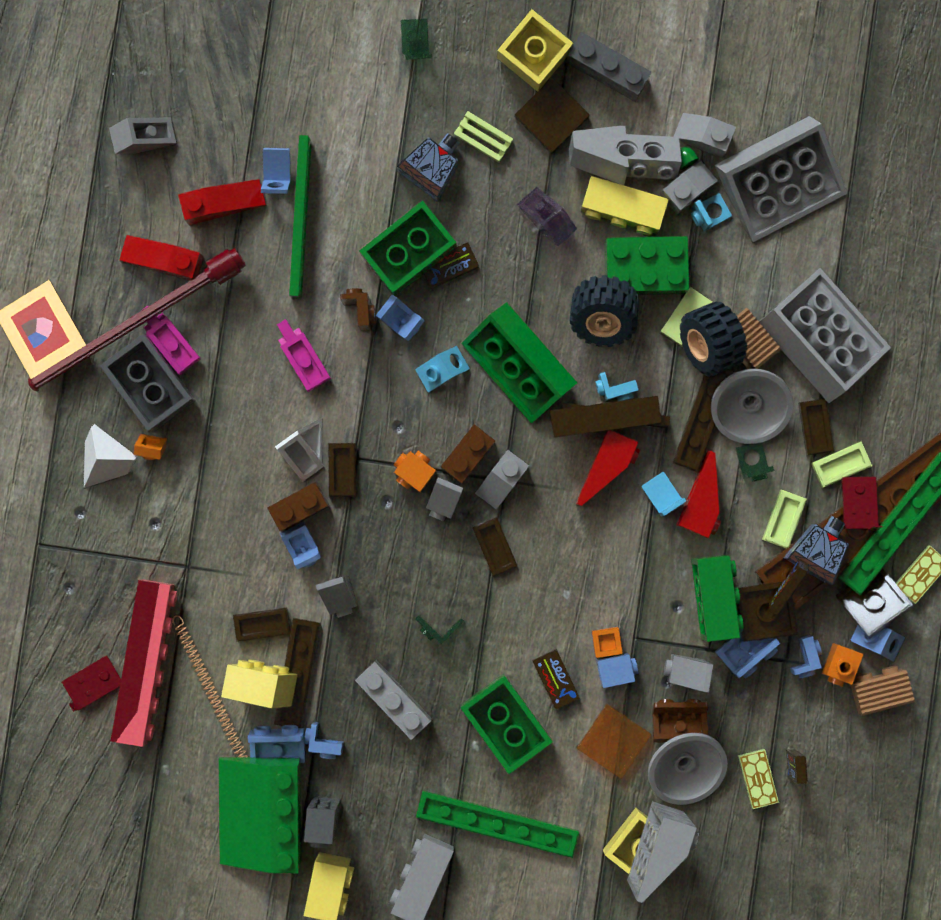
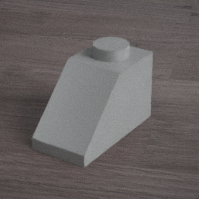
(705, 133)
(142, 134)
(688, 187)
(502, 479)
(444, 499)

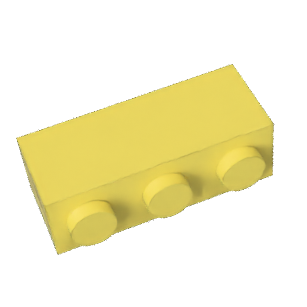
(624, 206)

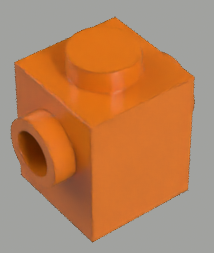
(413, 470)
(851, 661)

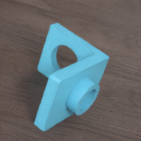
(702, 218)
(440, 369)
(662, 494)

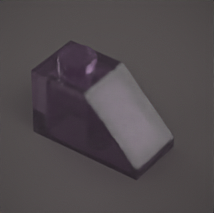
(547, 216)

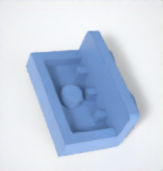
(743, 656)
(277, 743)

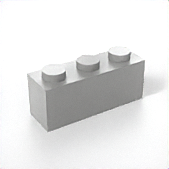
(393, 699)
(421, 878)

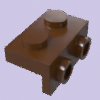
(365, 311)
(678, 718)

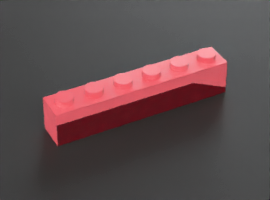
(142, 663)

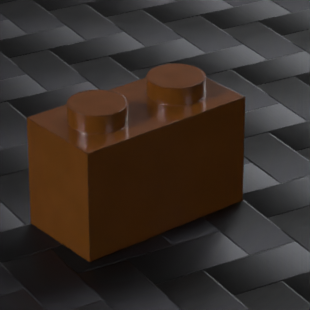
(468, 454)
(298, 506)

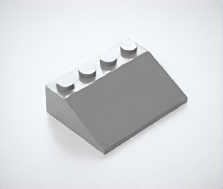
(782, 178)
(824, 335)
(661, 849)

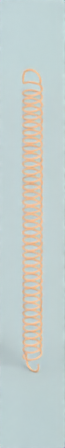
(210, 697)

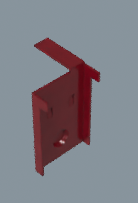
(860, 503)
(91, 683)

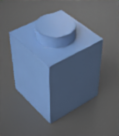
(616, 670)

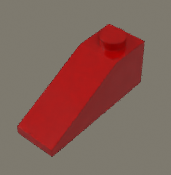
(221, 201)
(162, 257)
(611, 459)
(702, 504)

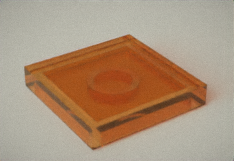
(613, 741)

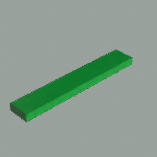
(300, 217)
(895, 529)
(497, 824)

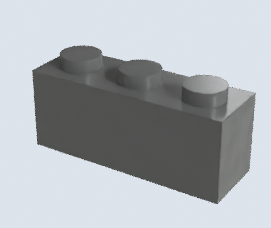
(608, 67)
(322, 821)

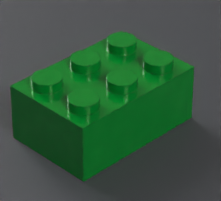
(408, 248)
(649, 263)
(716, 598)
(506, 723)

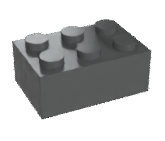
(147, 383)

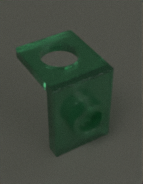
(415, 39)
(757, 471)
(431, 633)

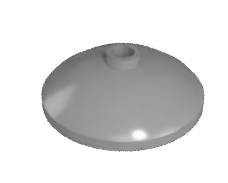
(754, 419)
(694, 776)

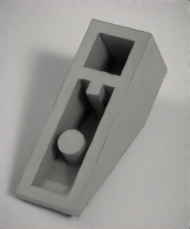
(337, 596)
(689, 672)

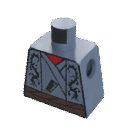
(431, 165)
(821, 550)

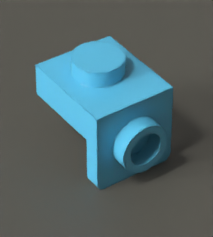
(621, 392)

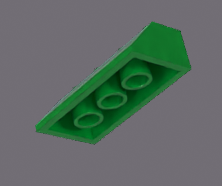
(519, 362)

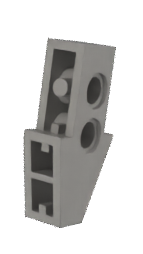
(620, 155)

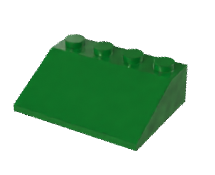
(260, 813)

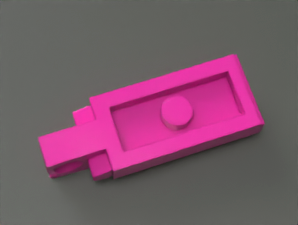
(171, 343)
(302, 357)

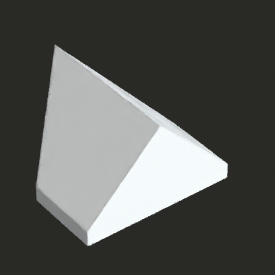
(304, 450)
(105, 458)

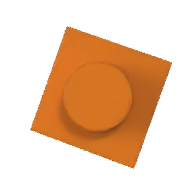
(150, 447)
(606, 642)

